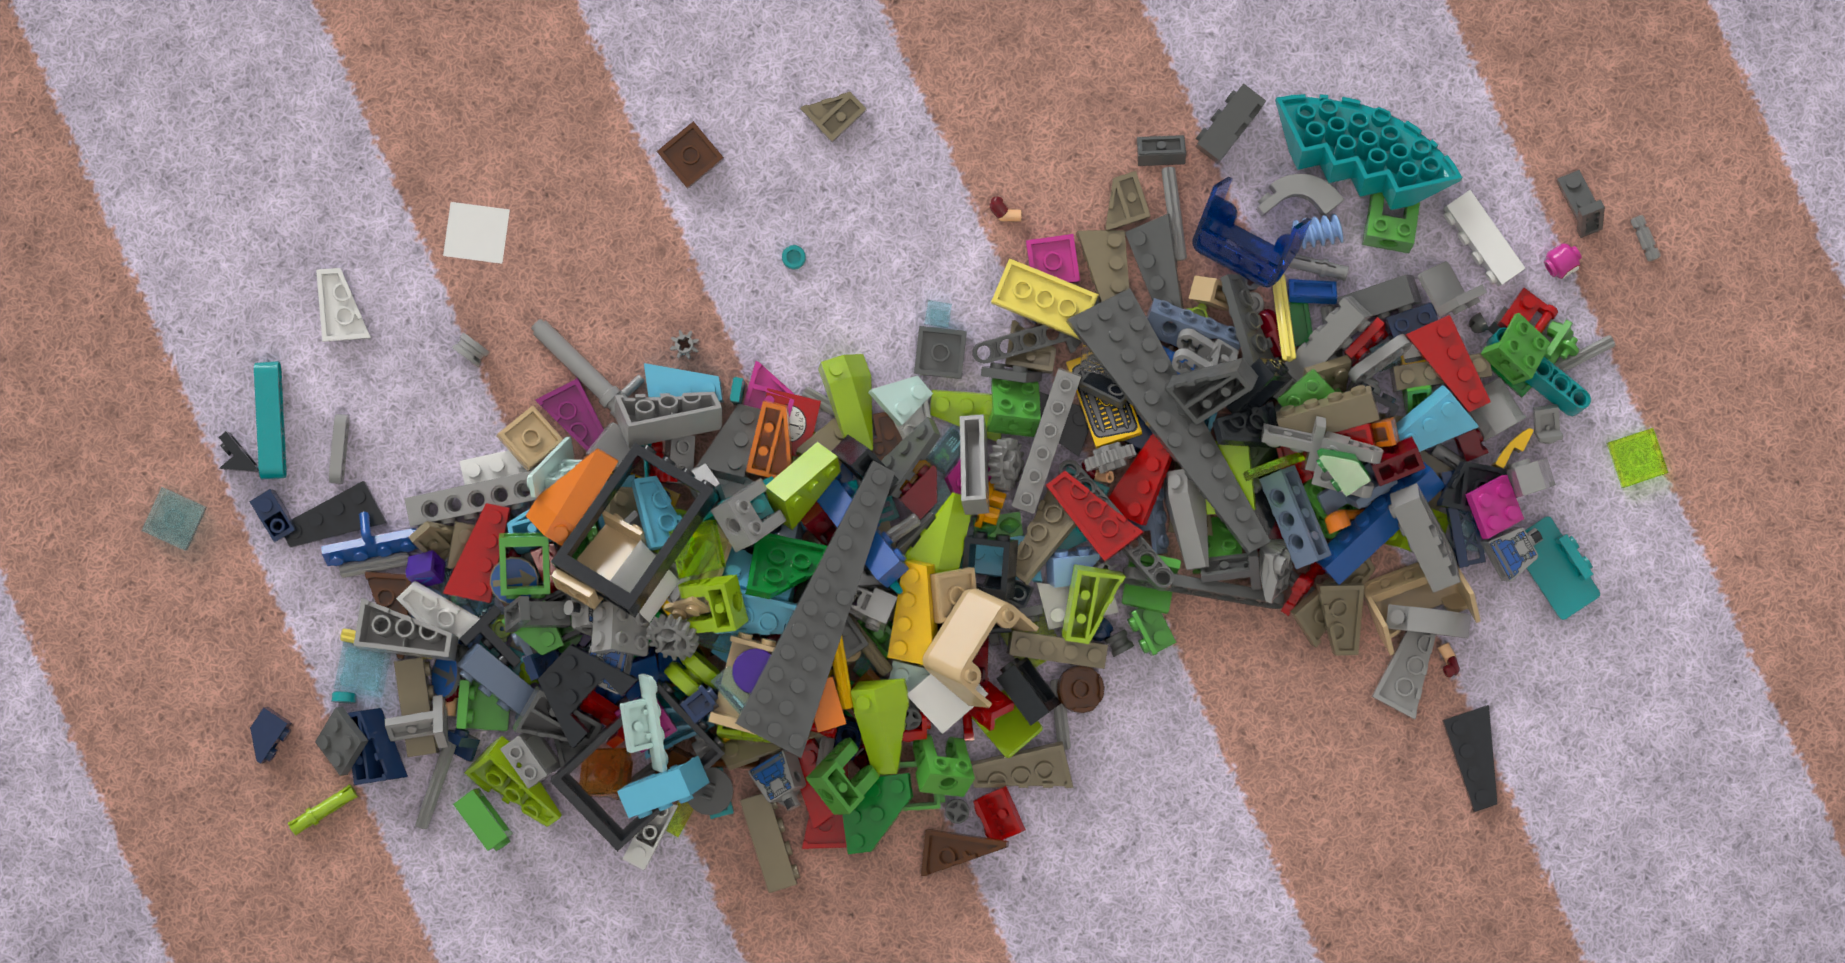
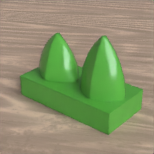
(1006, 524)

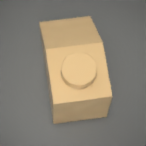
(1208, 292)

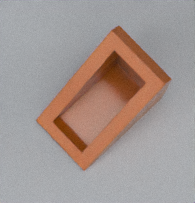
(1385, 432)

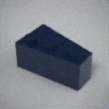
(379, 757)

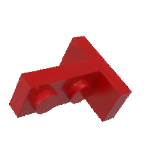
(604, 711)

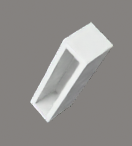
(1483, 238)

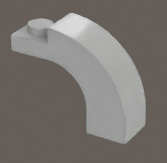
(1309, 187)
(1428, 621)

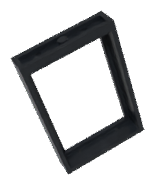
(635, 600)
(591, 809)

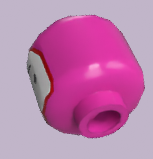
(1562, 261)

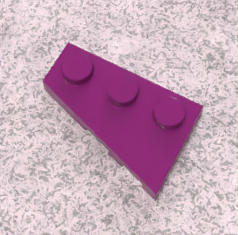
(573, 412)

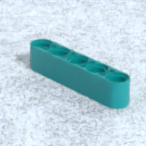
(1552, 376)
(270, 420)

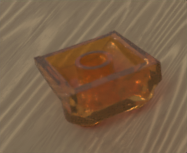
(606, 772)

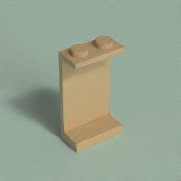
(603, 556)
(696, 606)
(725, 713)

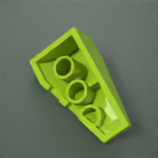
(847, 388)
(944, 539)
(881, 717)
(495, 772)

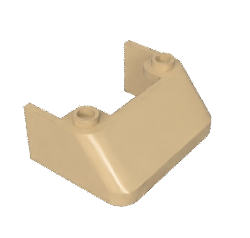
(1410, 588)
(961, 637)

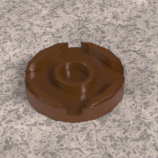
(1080, 689)

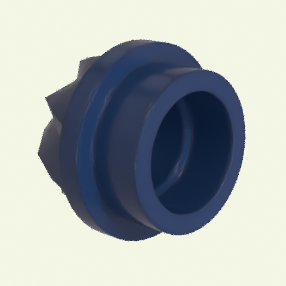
(1103, 631)

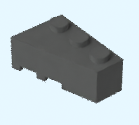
(1211, 388)

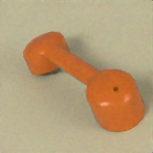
(1340, 519)

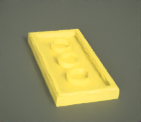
(1041, 296)

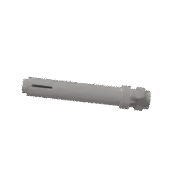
(581, 367)

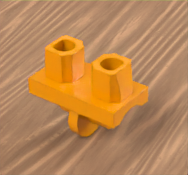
(996, 500)

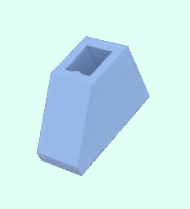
(1061, 564)

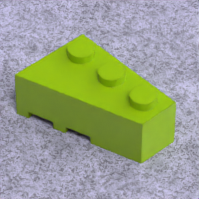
(802, 483)
(1088, 600)

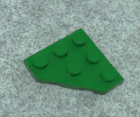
(781, 564)
(876, 812)

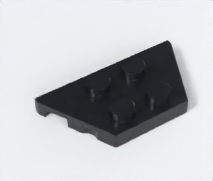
(1465, 479)

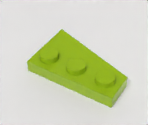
(953, 404)

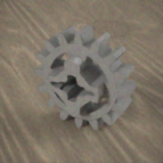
(1109, 457)
(1005, 463)
(672, 637)

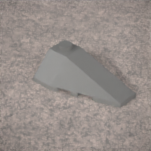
(1188, 518)

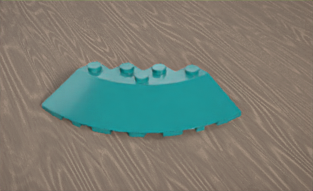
(1365, 147)

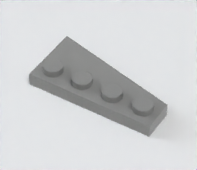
(1405, 674)

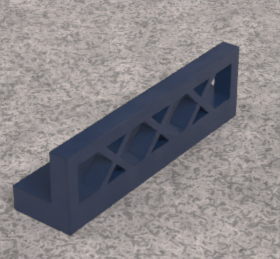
(1456, 532)

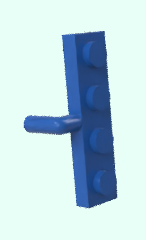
(368, 545)

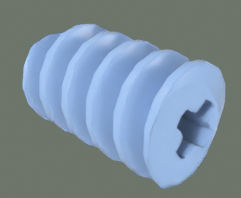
(1322, 230)

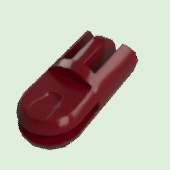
(1270, 330)

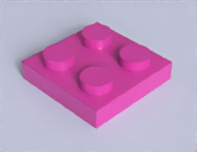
(1054, 256)
(1494, 506)

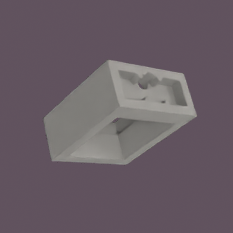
(535, 756)

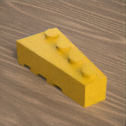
(914, 614)

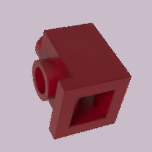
(1470, 445)

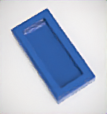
(1312, 291)

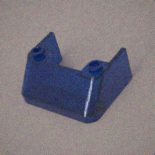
(1240, 250)

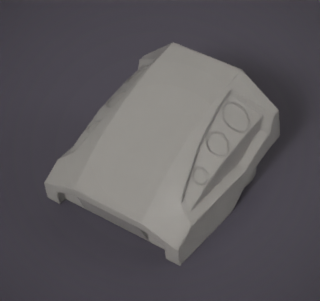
(1498, 414)
(1275, 568)

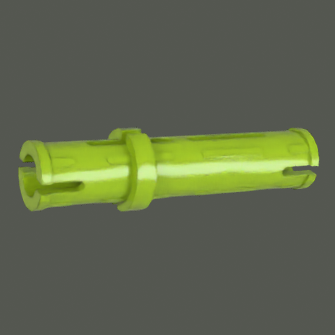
(314, 815)

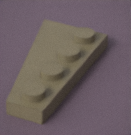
(1106, 260)
(1029, 767)

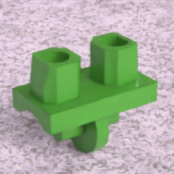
(1563, 341)

